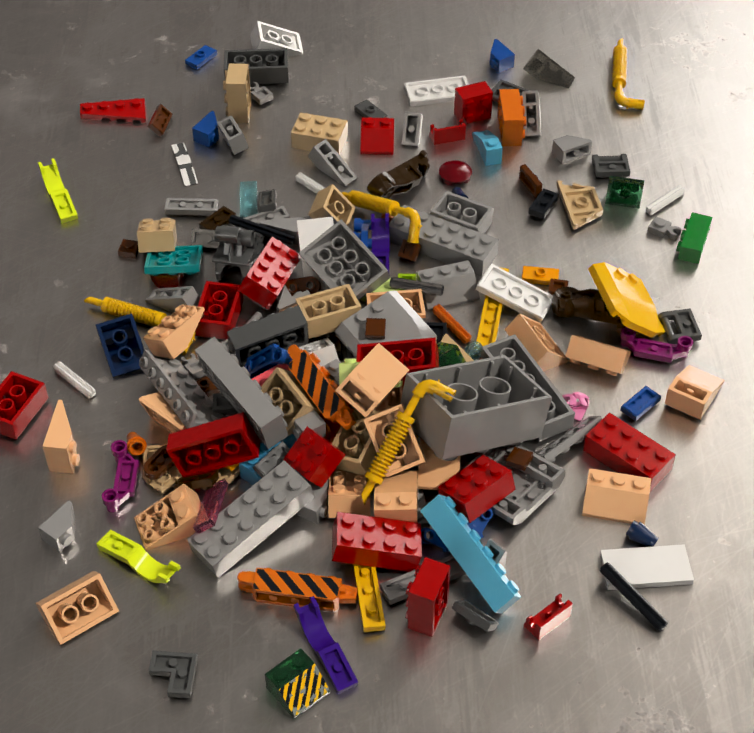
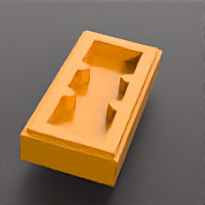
(539, 275)

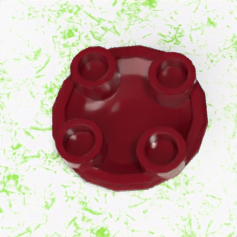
(455, 172)

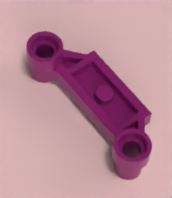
(654, 349)
(125, 477)

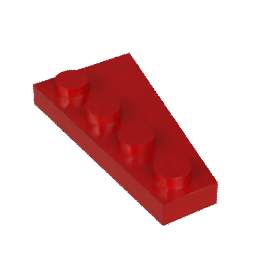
(121, 109)

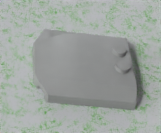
(400, 317)
(532, 485)

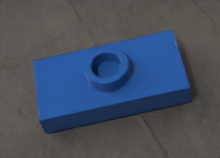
(201, 57)
(640, 403)

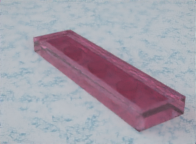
(210, 506)

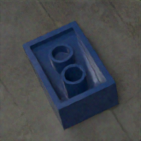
(121, 344)

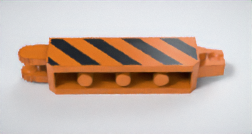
(319, 387)
(291, 588)

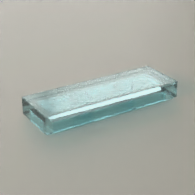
(248, 198)

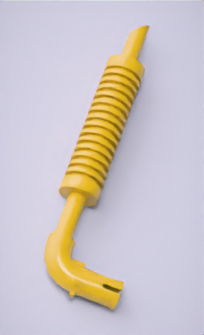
(619, 78)
(383, 206)
(140, 314)
(398, 431)

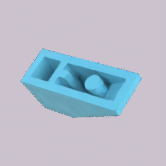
(489, 147)

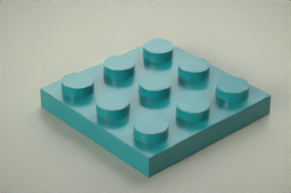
(182, 260)

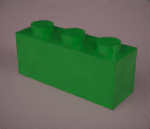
(694, 237)

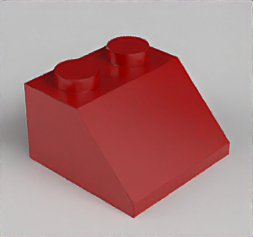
(377, 136)

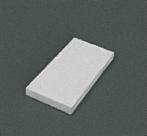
(433, 90)
(307, 232)
(515, 293)
(650, 565)

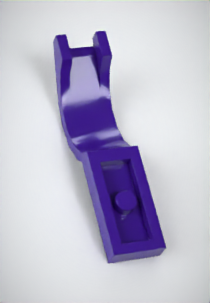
(381, 239)
(325, 647)

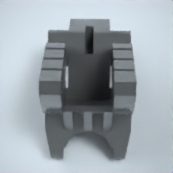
(231, 248)

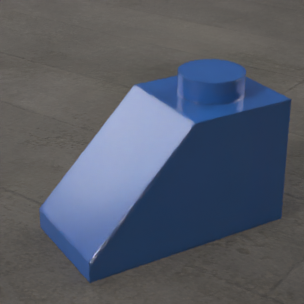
(501, 57)
(206, 130)

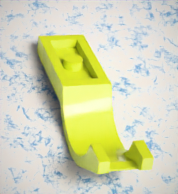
(57, 192)
(136, 557)

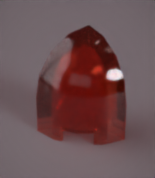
(166, 280)

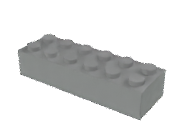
(447, 241)
(242, 391)
(560, 414)
(251, 518)

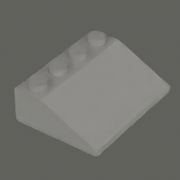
(344, 259)

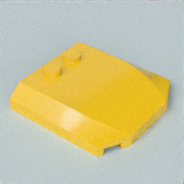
(628, 298)

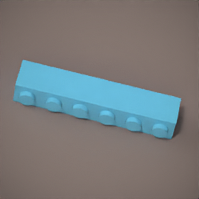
(471, 554)

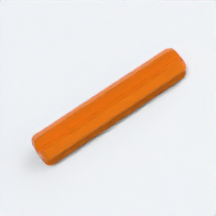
(452, 324)

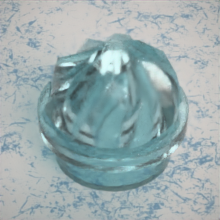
(473, 349)

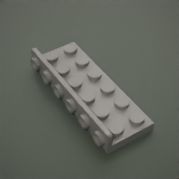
(179, 390)

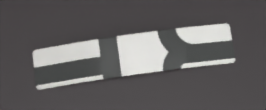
(184, 164)

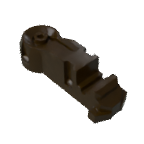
(401, 178)
(582, 304)

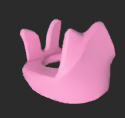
(578, 407)

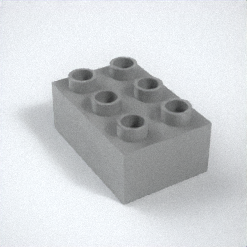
(491, 407)

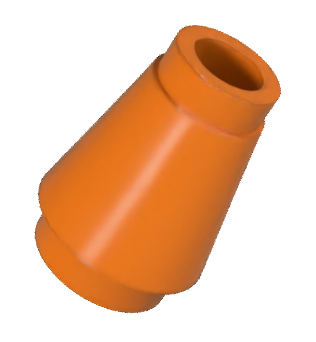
(135, 444)

